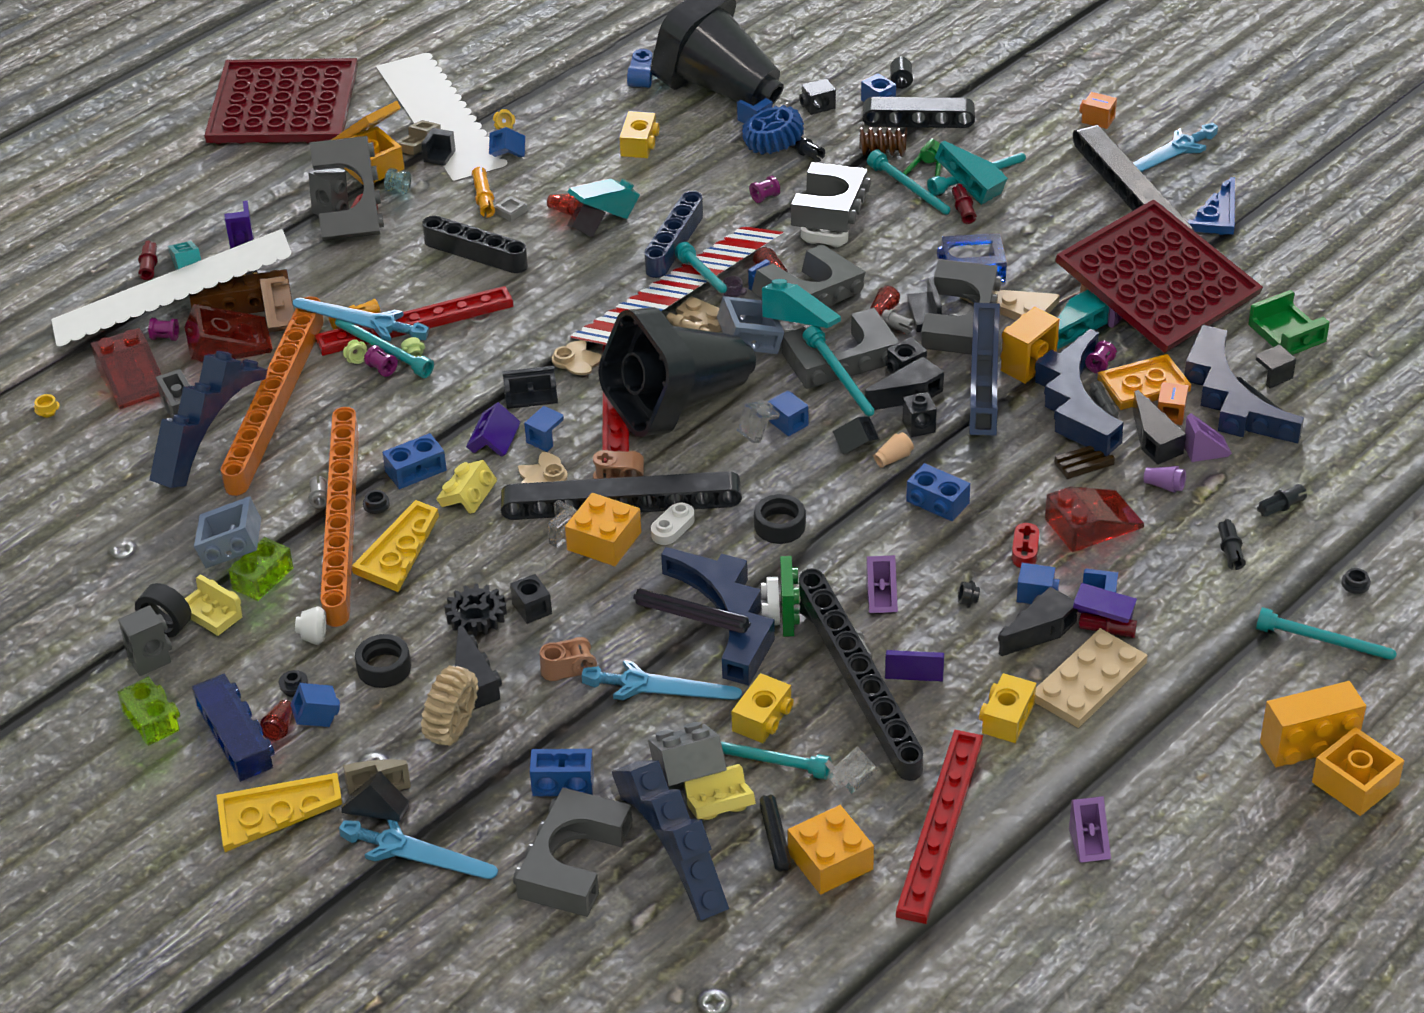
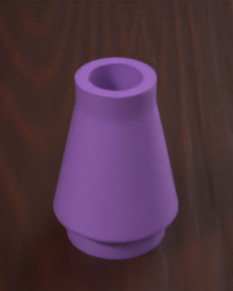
(1167, 478)

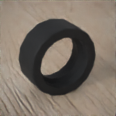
(783, 532)
(171, 602)
(383, 645)

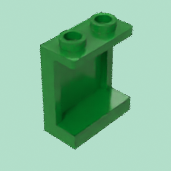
(1286, 325)

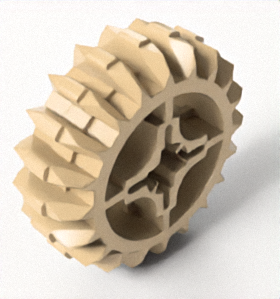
(449, 705)

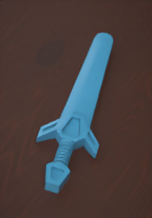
(1181, 144)
(382, 323)
(636, 681)
(394, 843)

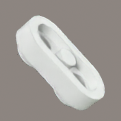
(822, 236)
(672, 523)
(770, 592)

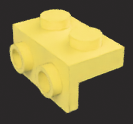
(468, 486)
(214, 606)
(718, 793)

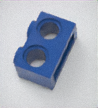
(414, 461)
(938, 492)
(561, 769)

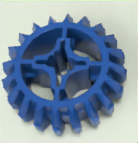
(773, 129)

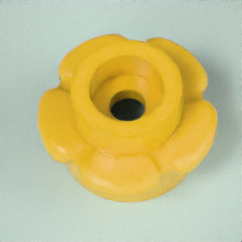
(503, 114)
(46, 405)

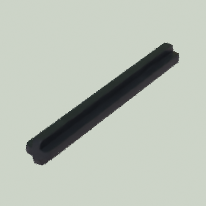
(692, 610)

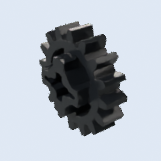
(475, 609)

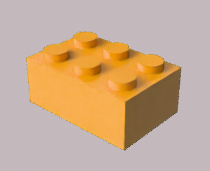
(1310, 722)

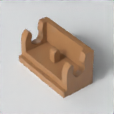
(277, 303)

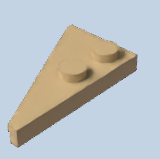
(1016, 303)

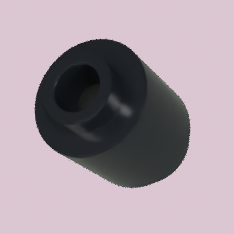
(901, 72)

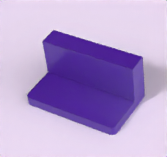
(239, 226)
(495, 429)
(1104, 603)
(914, 665)

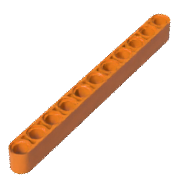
(270, 401)
(340, 517)

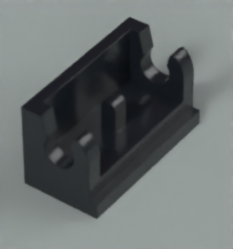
(530, 387)

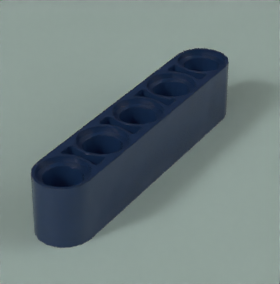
(674, 230)

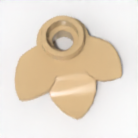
(576, 358)
(547, 470)

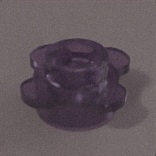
(734, 287)

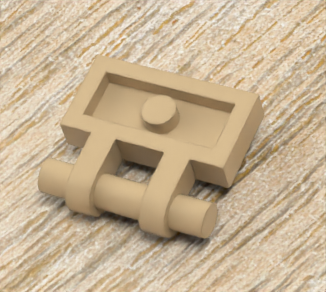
(696, 315)

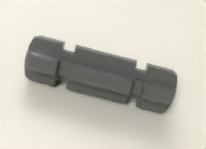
(1103, 398)

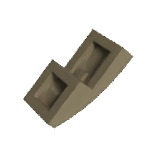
(417, 132)
(394, 770)

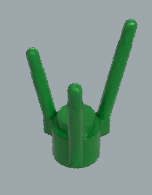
(928, 155)

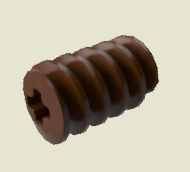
(883, 141)

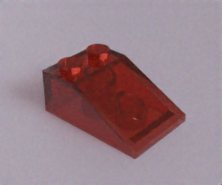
(227, 331)
(127, 367)
(1089, 516)

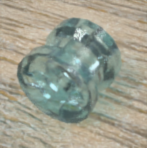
(397, 181)

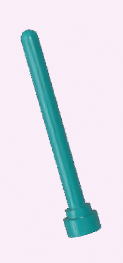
(879, 161)
(938, 185)
(687, 254)
(815, 338)
(421, 365)
(1270, 621)
(814, 765)

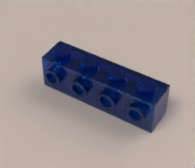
(233, 727)

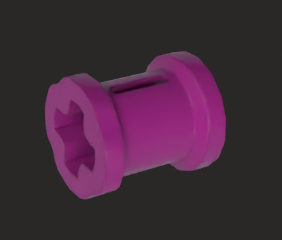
(759, 187)
(163, 329)
(1101, 357)
(377, 358)

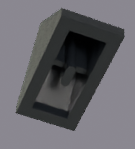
(377, 800)

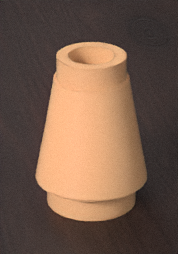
(894, 449)

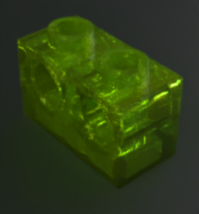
(261, 569)
(149, 710)

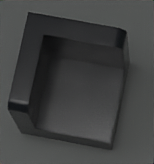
(438, 146)
(586, 219)
(1279, 365)
(855, 434)

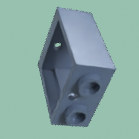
(767, 335)
(217, 534)

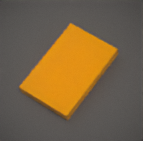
(370, 121)
(1141, 376)

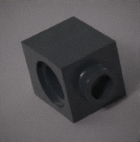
(818, 96)
(904, 354)
(919, 414)
(531, 598)

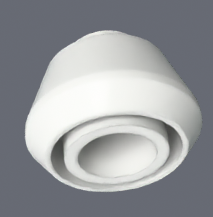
(312, 625)

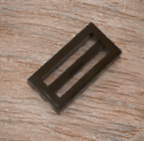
(1079, 461)

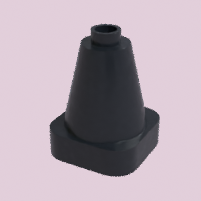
(709, 48)
(662, 369)

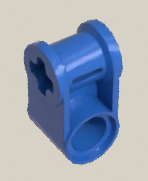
(640, 69)

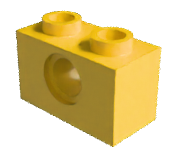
(638, 134)
(1008, 707)
(762, 708)

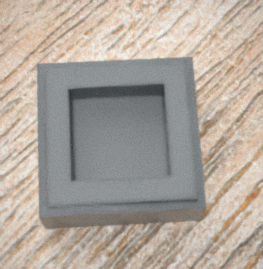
(511, 208)

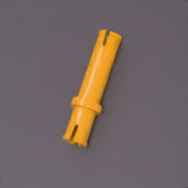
(484, 197)

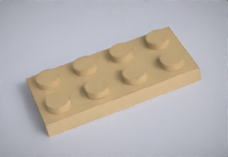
(1089, 677)

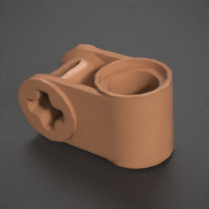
(618, 464)
(564, 659)

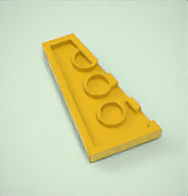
(396, 550)
(269, 808)

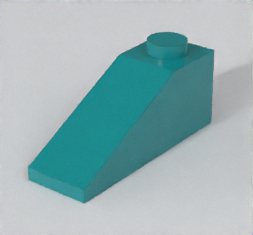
(976, 174)
(608, 196)
(184, 254)
(794, 304)
(1079, 315)

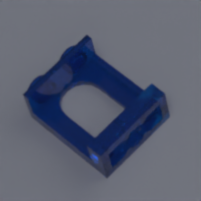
(996, 250)

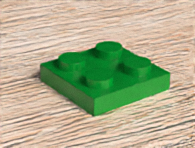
(789, 596)

